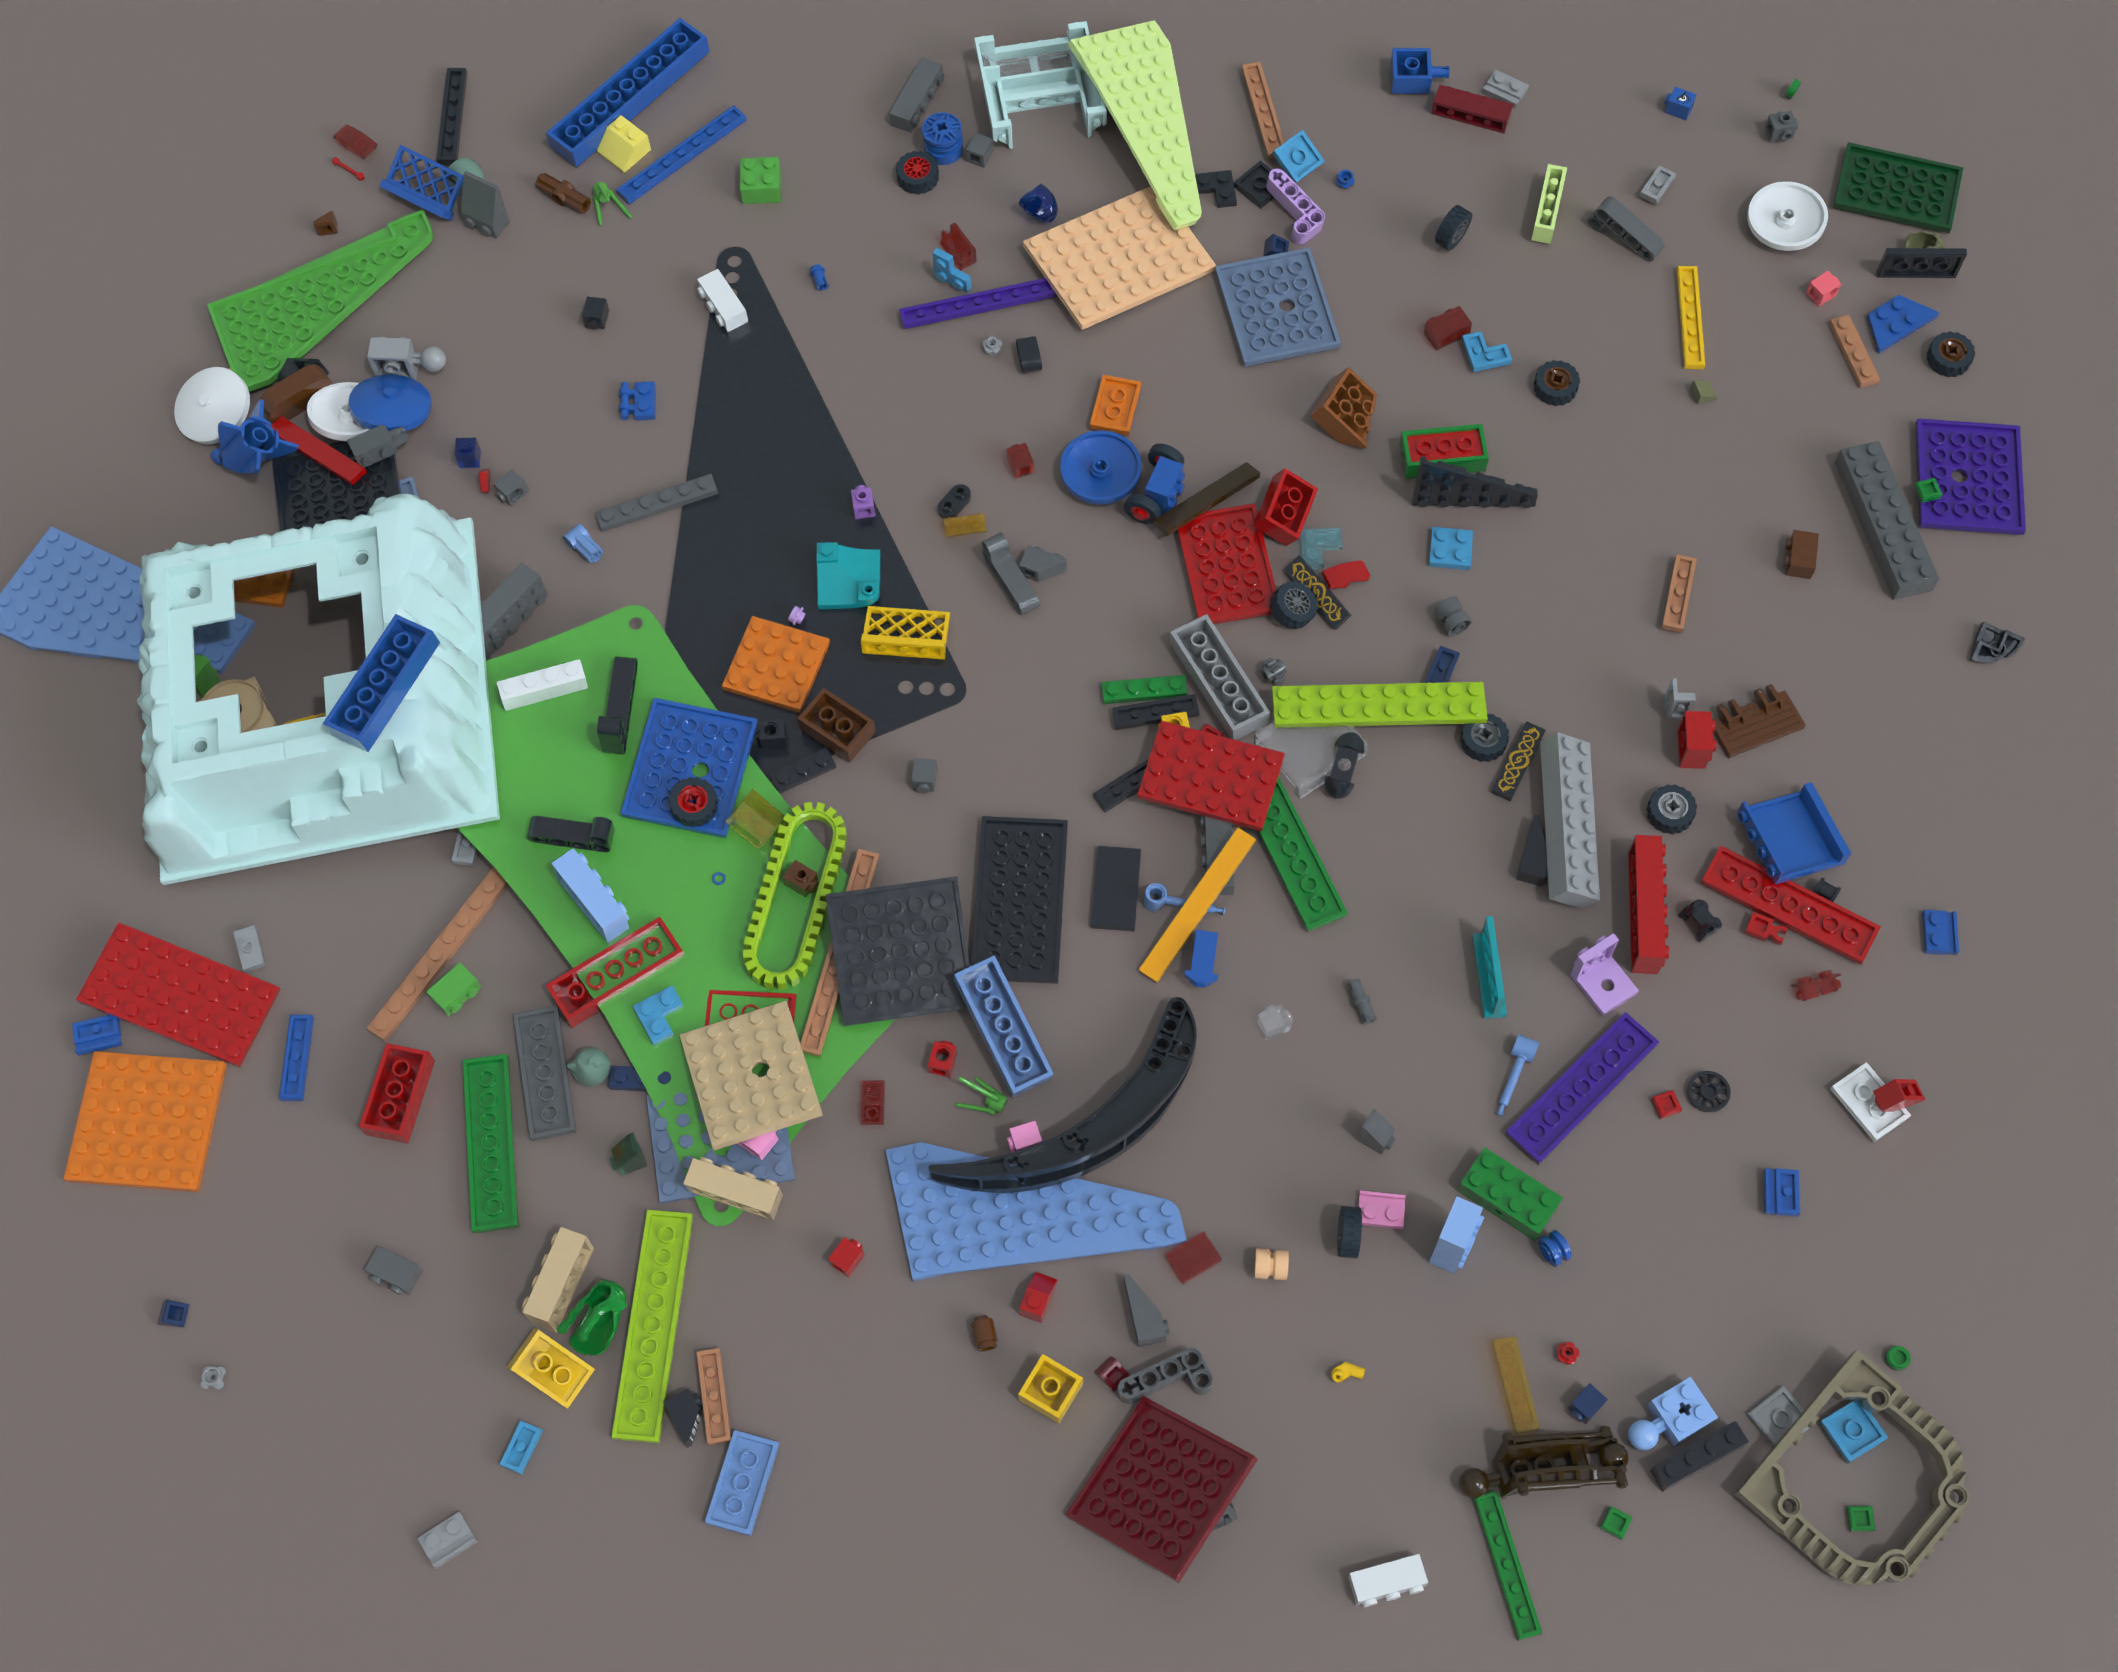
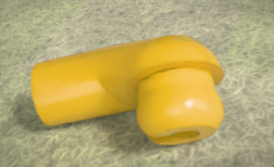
(1346, 1370)

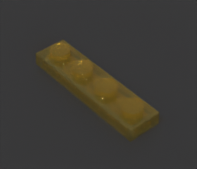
(1515, 1385)

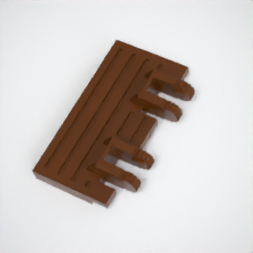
(1754, 726)

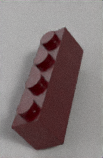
(1472, 109)

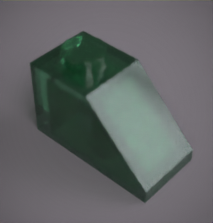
(627, 1155)

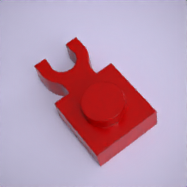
(1762, 928)

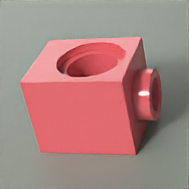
(1823, 288)

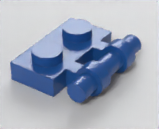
(644, 400)

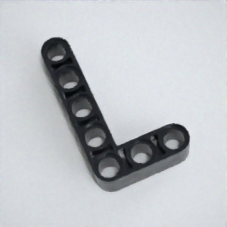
(614, 727)

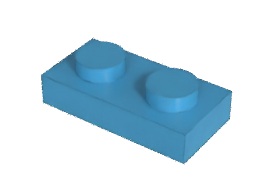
(521, 1447)

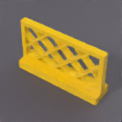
(905, 645)

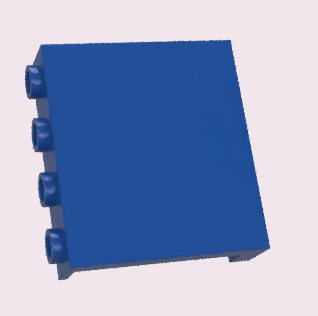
(1794, 835)

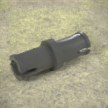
(1361, 1001)

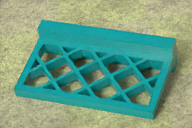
(1489, 971)

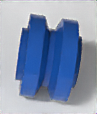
(1555, 1248)

